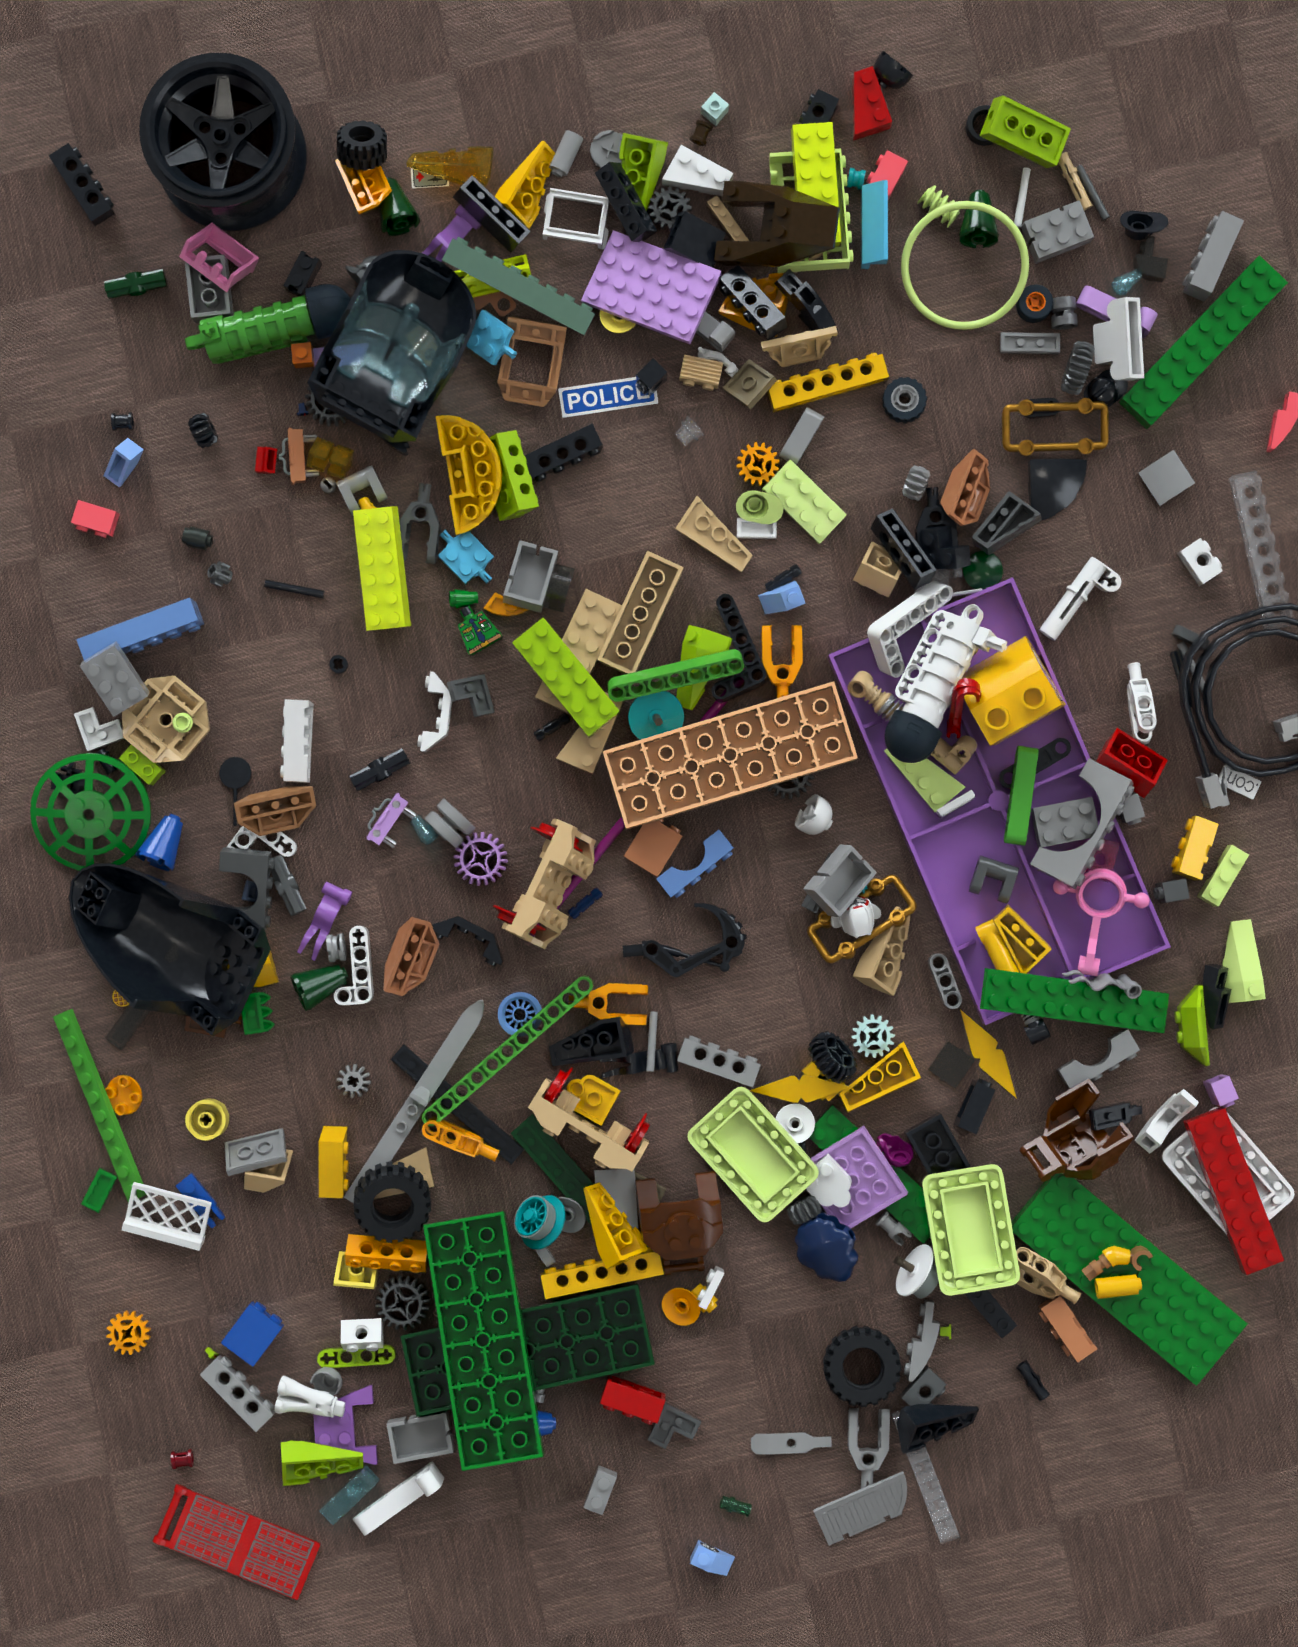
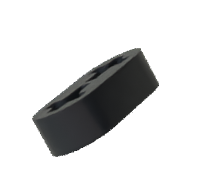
(1043, 414)

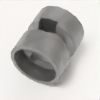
(1064, 313)

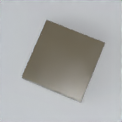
(749, 384)

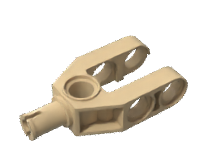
(1046, 1283)

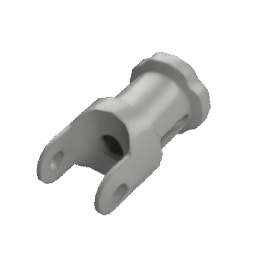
(893, 1228)

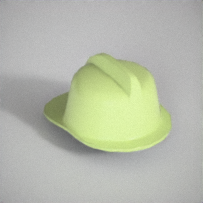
(759, 507)

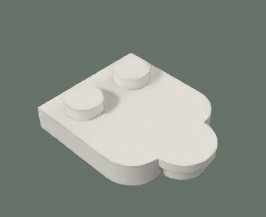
(831, 1184)

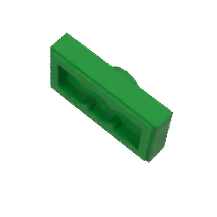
(99, 1190)

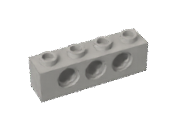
(745, 1077)
(254, 1419)

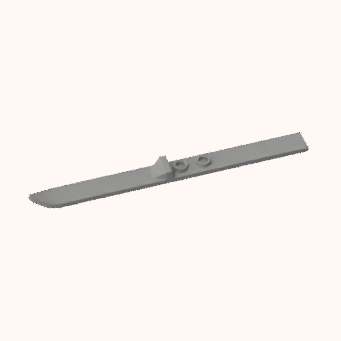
(423, 1091)

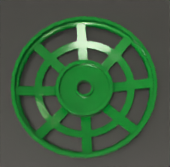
(93, 800)

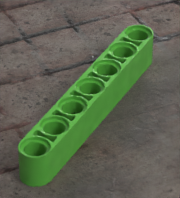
(685, 678)

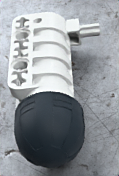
(914, 730)

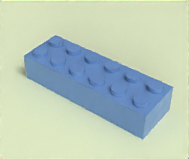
(145, 629)

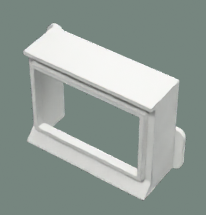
(600, 239)

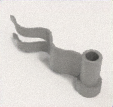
(1131, 988)

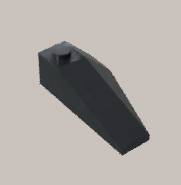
(599, 1041)
(929, 1421)

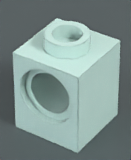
(714, 109)

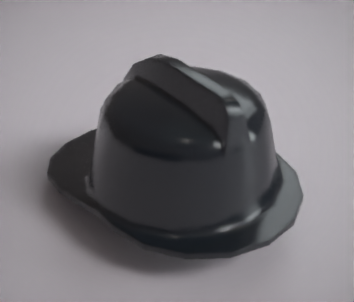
(1142, 224)
(1105, 389)

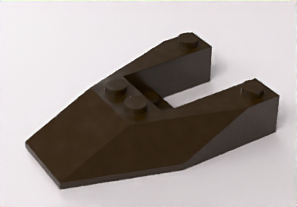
(790, 230)

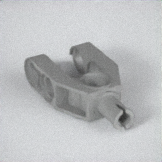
(878, 1453)

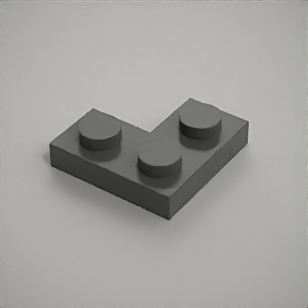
(475, 690)
(673, 1420)

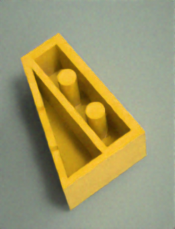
(1194, 848)
(1021, 939)

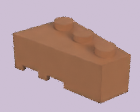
(1066, 1328)

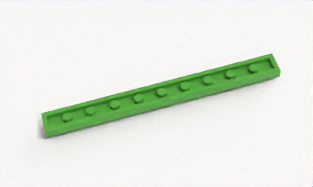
(98, 1102)

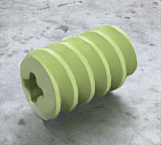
(934, 201)

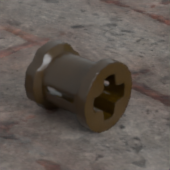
(701, 133)

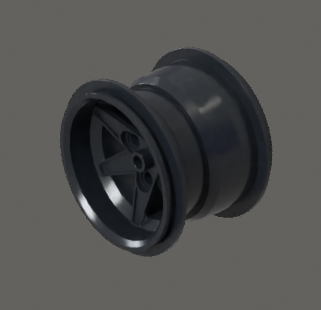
(178, 102)

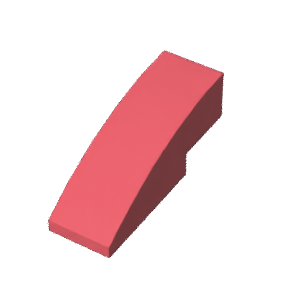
(1283, 420)

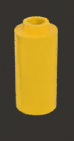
(1117, 1286)

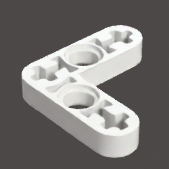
(252, 837)

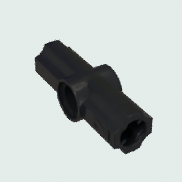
(379, 769)

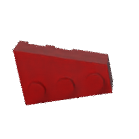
(869, 105)

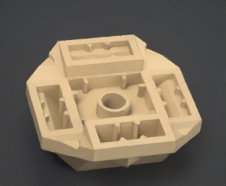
(144, 723)

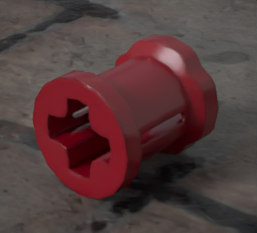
(182, 1459)

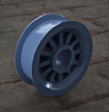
(508, 1001)

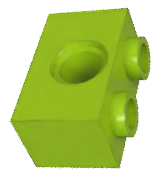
(142, 766)

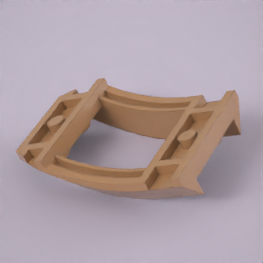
(539, 333)

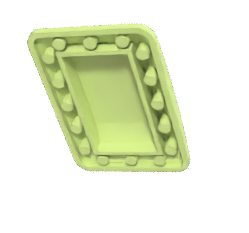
(753, 1154)
(971, 1229)

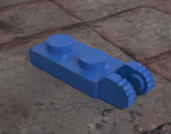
(192, 1187)

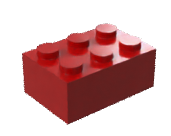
(1133, 761)
(632, 1399)

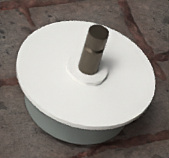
(917, 1272)

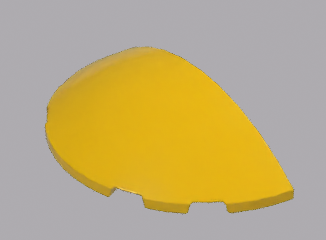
(472, 471)

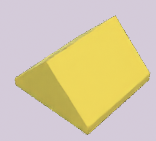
(354, 1277)

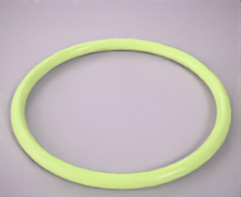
(926, 220)

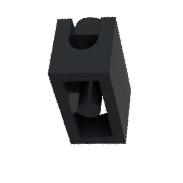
(302, 274)

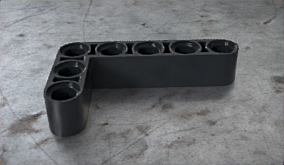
(745, 649)

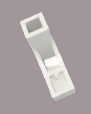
(1165, 1119)

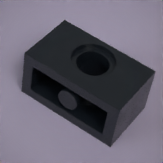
(820, 101)
(651, 377)

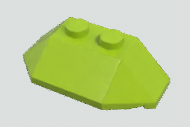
(1192, 1025)

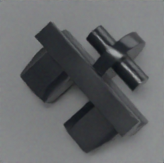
(76, 786)

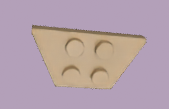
(799, 347)

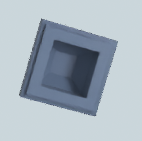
(250, 891)

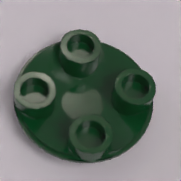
(984, 570)

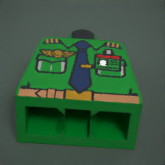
(477, 631)

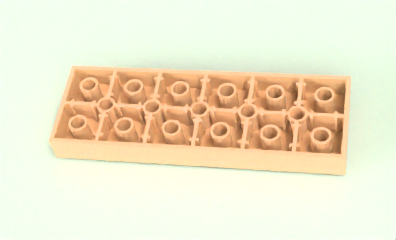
(730, 755)

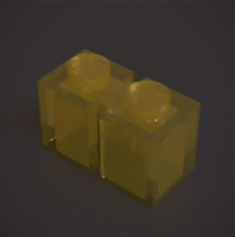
(324, 452)

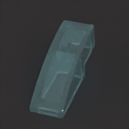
(349, 1495)

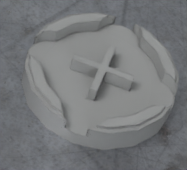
(606, 148)

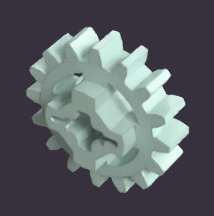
(865, 1029)

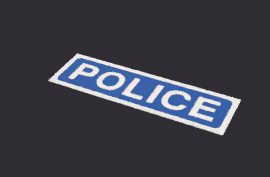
(603, 397)

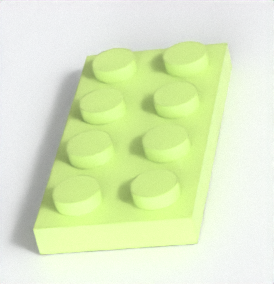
(805, 501)

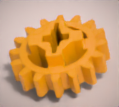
(747, 470)
(121, 1328)

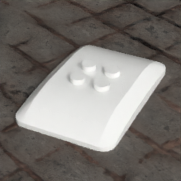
(1270, 1184)

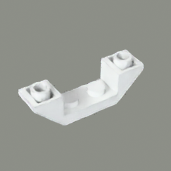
(430, 739)

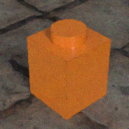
(302, 355)

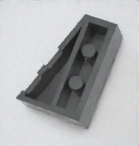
(1005, 523)

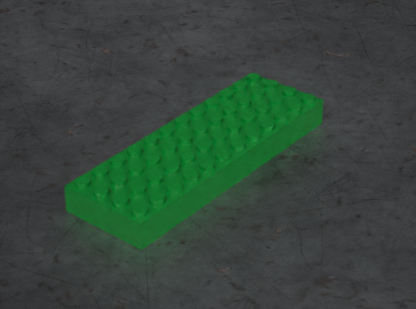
(1170, 1311)
(483, 1341)

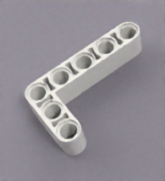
(899, 620)
(424, 1481)

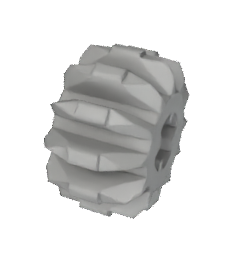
(916, 483)
(351, 1087)

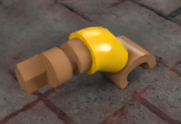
(1115, 1256)

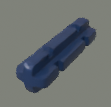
(585, 903)

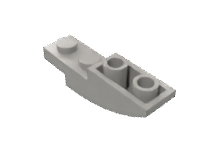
(921, 1349)

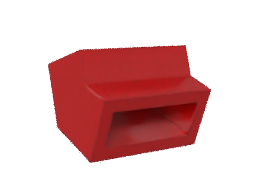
(266, 460)

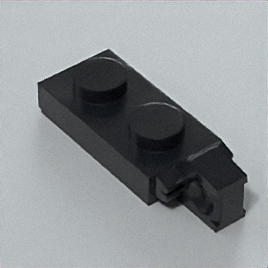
(1113, 1115)

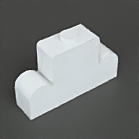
(1120, 340)

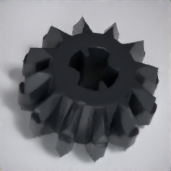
(202, 430)

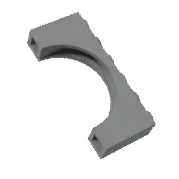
(1071, 864)

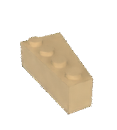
(585, 751)

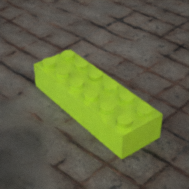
(566, 677)

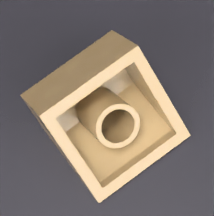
(878, 570)

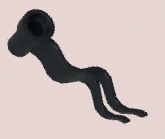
(664, 1059)

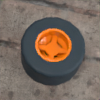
(1037, 297)

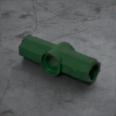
(135, 283)

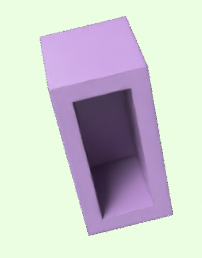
(1221, 1090)

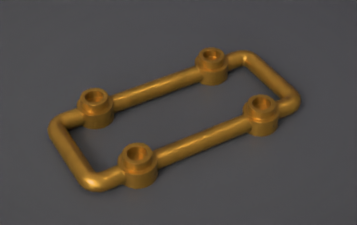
(1027, 407)
(896, 918)

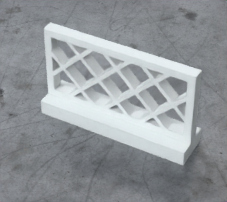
(159, 1230)

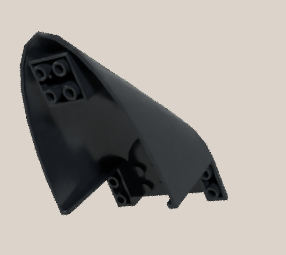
(140, 925)

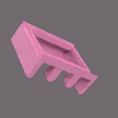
(224, 245)

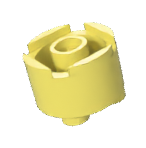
(198, 1126)

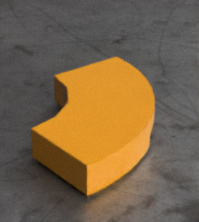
(497, 607)

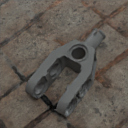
(431, 518)

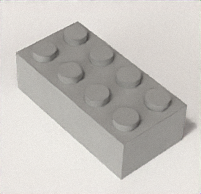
(1213, 255)

